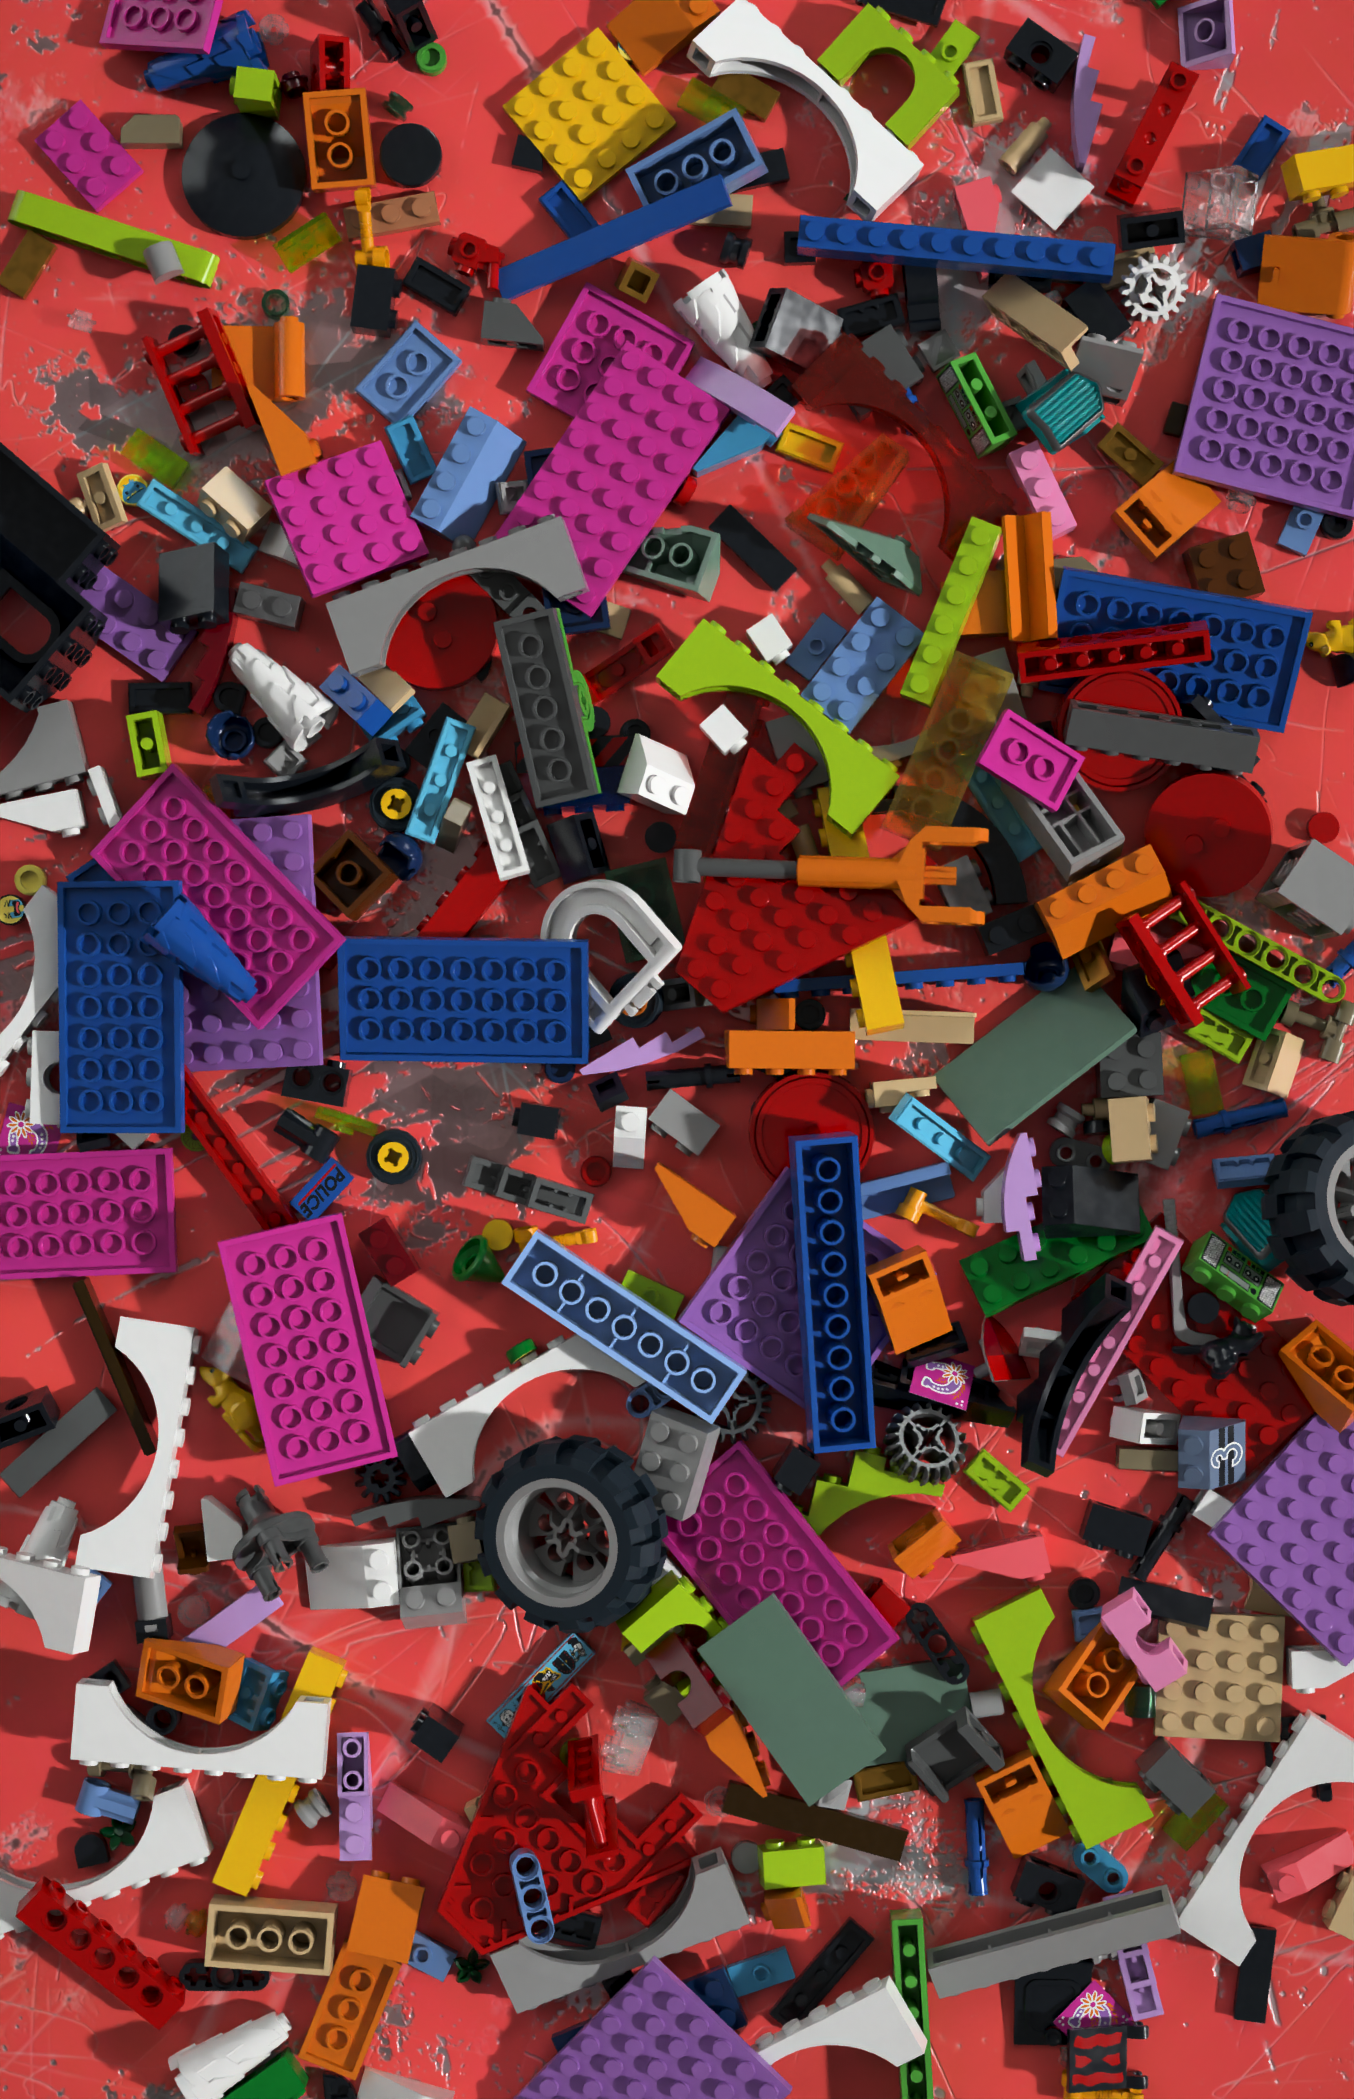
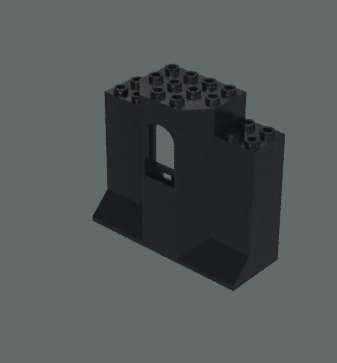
(48, 559)

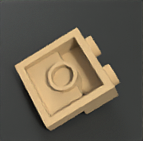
(889, 1093)

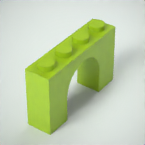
(874, 35)
(667, 1606)

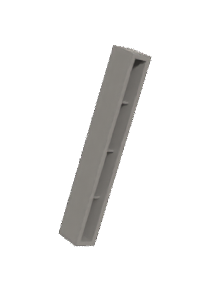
(1053, 1941)

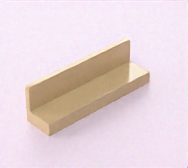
(1035, 318)
(924, 1027)

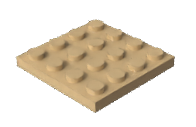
(1229, 1681)

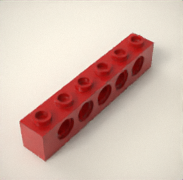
(1114, 651)
(153, 2006)

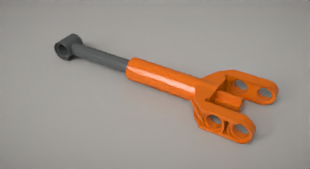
(903, 874)

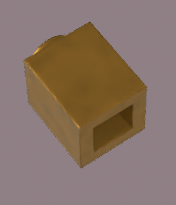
(637, 279)

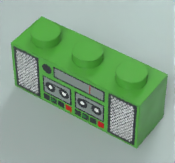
(976, 405)
(1232, 1277)

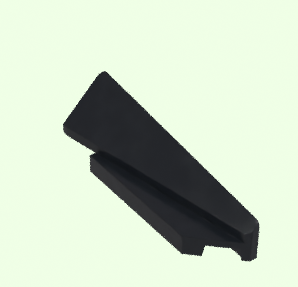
(984, 1405)

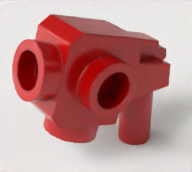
(475, 254)
(874, 278)

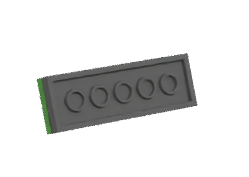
(549, 707)

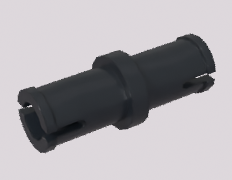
(380, 30)

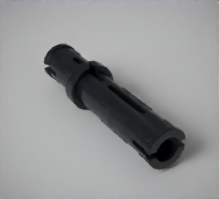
(689, 1077)
(1162, 1536)

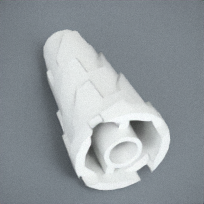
(724, 326)
(291, 705)
(47, 1540)
(225, 2058)

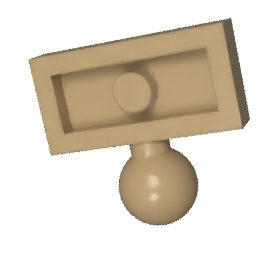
(100, 497)

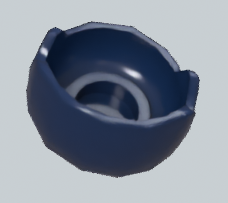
(230, 735)
(401, 855)
(1045, 968)

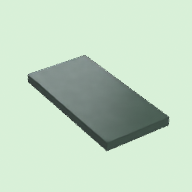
(1033, 1056)
(791, 1699)
(908, 1701)

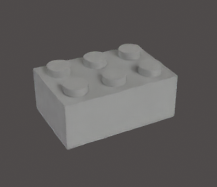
(677, 1459)

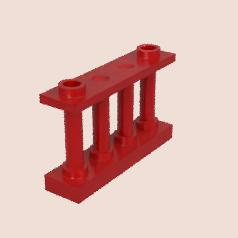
(1151, 134)
(222, 358)
(1154, 961)
(586, 1787)

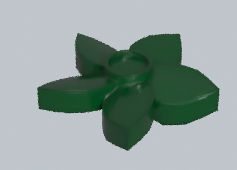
(119, 1834)
(470, 1967)

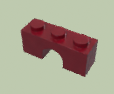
(706, 1703)

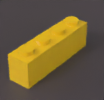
(1319, 174)

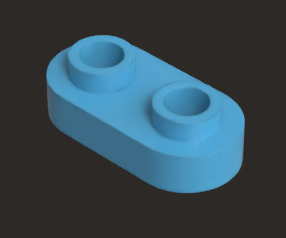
(1100, 1867)

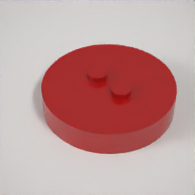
(445, 636)
(1126, 689)
(1210, 831)
(804, 1107)

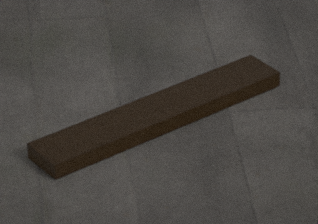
(116, 1366)
(815, 1821)

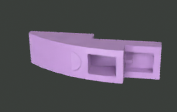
(1018, 1183)
(355, 1796)

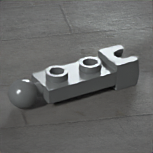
(502, 587)

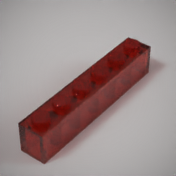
(719, 780)

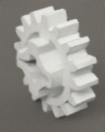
(1141, 292)

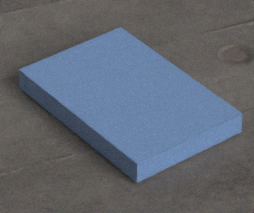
(408, 374)

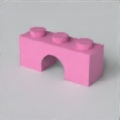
(1037, 480)
(1155, 1662)

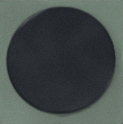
(411, 155)

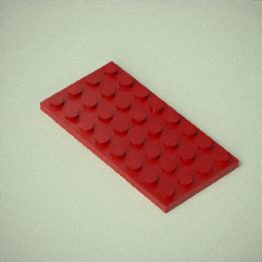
(1256, 1389)

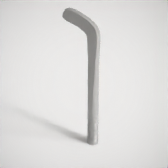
(1177, 1305)

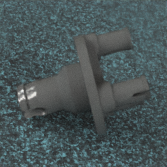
(274, 1539)

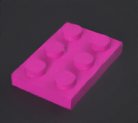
(89, 156)
(1030, 760)

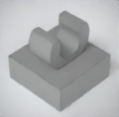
(1131, 1386)

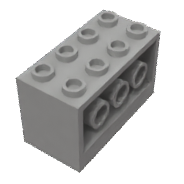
(1312, 890)

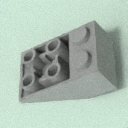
(1109, 364)
(428, 1580)

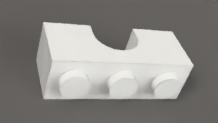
(44, 1100)

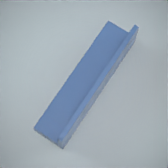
(885, 1193)

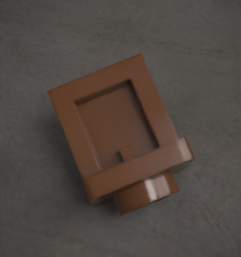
(191, 1549)

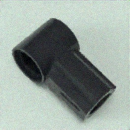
(312, 1138)

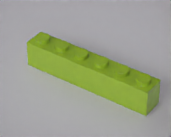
(951, 612)

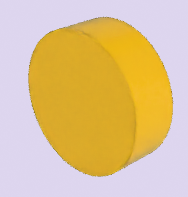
(498, 1234)

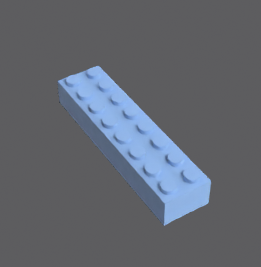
(624, 1326)

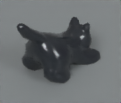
(1222, 1354)

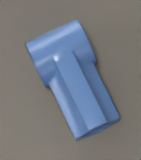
(100, 1799)

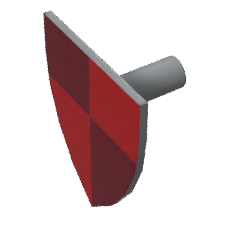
(999, 1354)

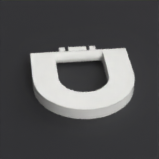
(638, 925)

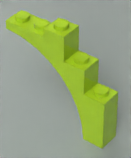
(866, 1482)

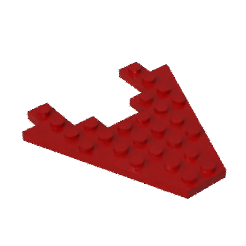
(771, 931)
(522, 1814)

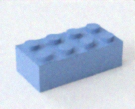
(713, 149)
(863, 664)

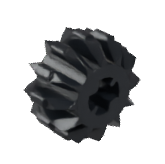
(376, 1486)

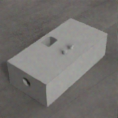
(1071, 838)

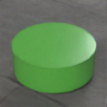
(431, 59)

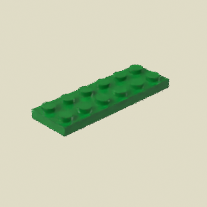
(1005, 1280)

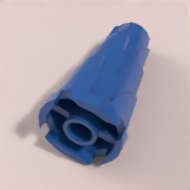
(231, 47)
(197, 948)

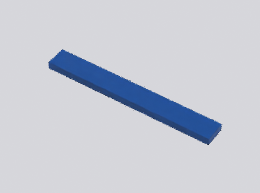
(614, 237)

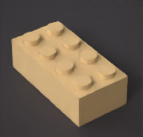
(271, 1934)

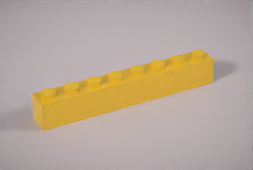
(871, 964)
(268, 1798)

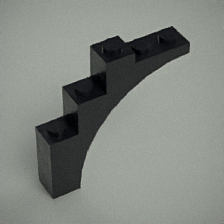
(1061, 1365)

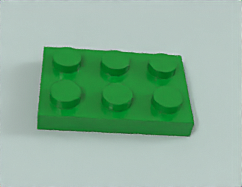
(1252, 1009)

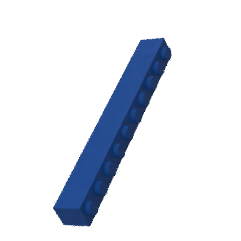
(956, 249)

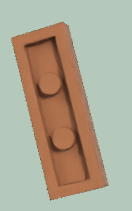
(395, 215)

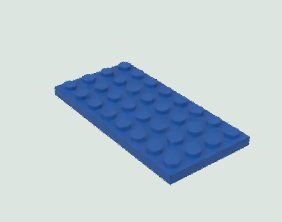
(1251, 641)
(464, 999)
(118, 1011)

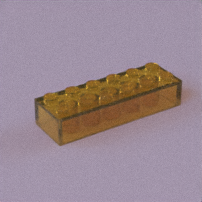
(947, 747)

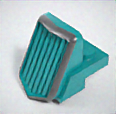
(1063, 409)
(1247, 1230)

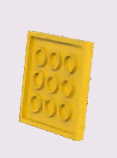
(589, 115)

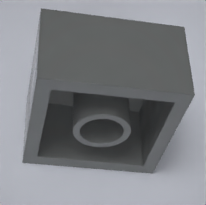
(1132, 1069)
(1179, 1780)

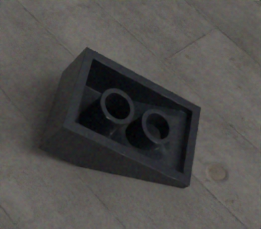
(1089, 1202)

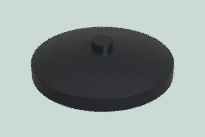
(244, 176)

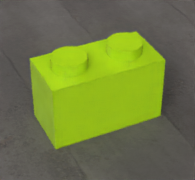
(256, 91)
(149, 744)
(791, 1863)

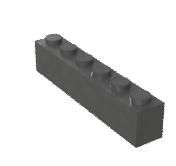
(1161, 737)

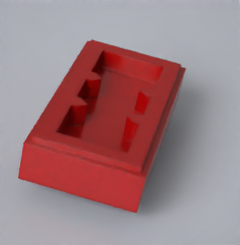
(653, 1897)

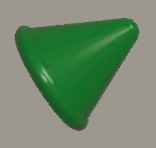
(477, 1262)

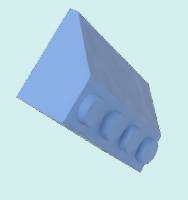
(466, 477)

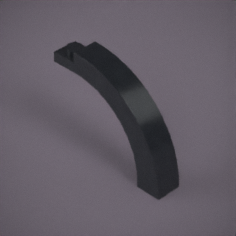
(312, 789)
(997, 856)

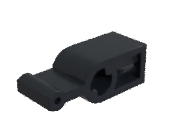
(921, 298)

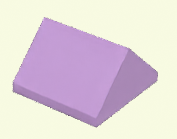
(1206, 34)

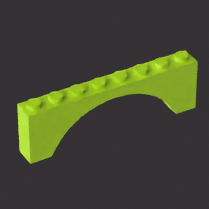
(715, 663)
(1012, 1639)

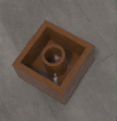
(1225, 567)
(352, 875)

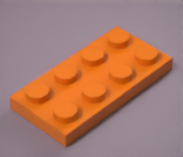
(349, 2012)

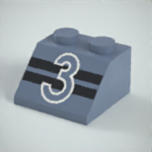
(1211, 1452)

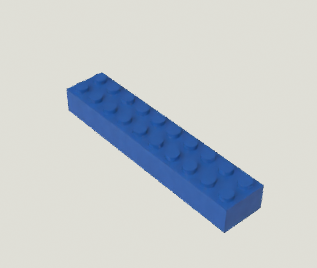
(832, 1291)

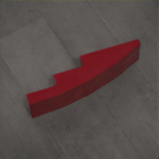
(213, 664)

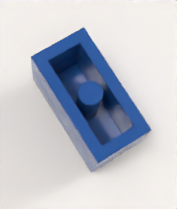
(356, 700)

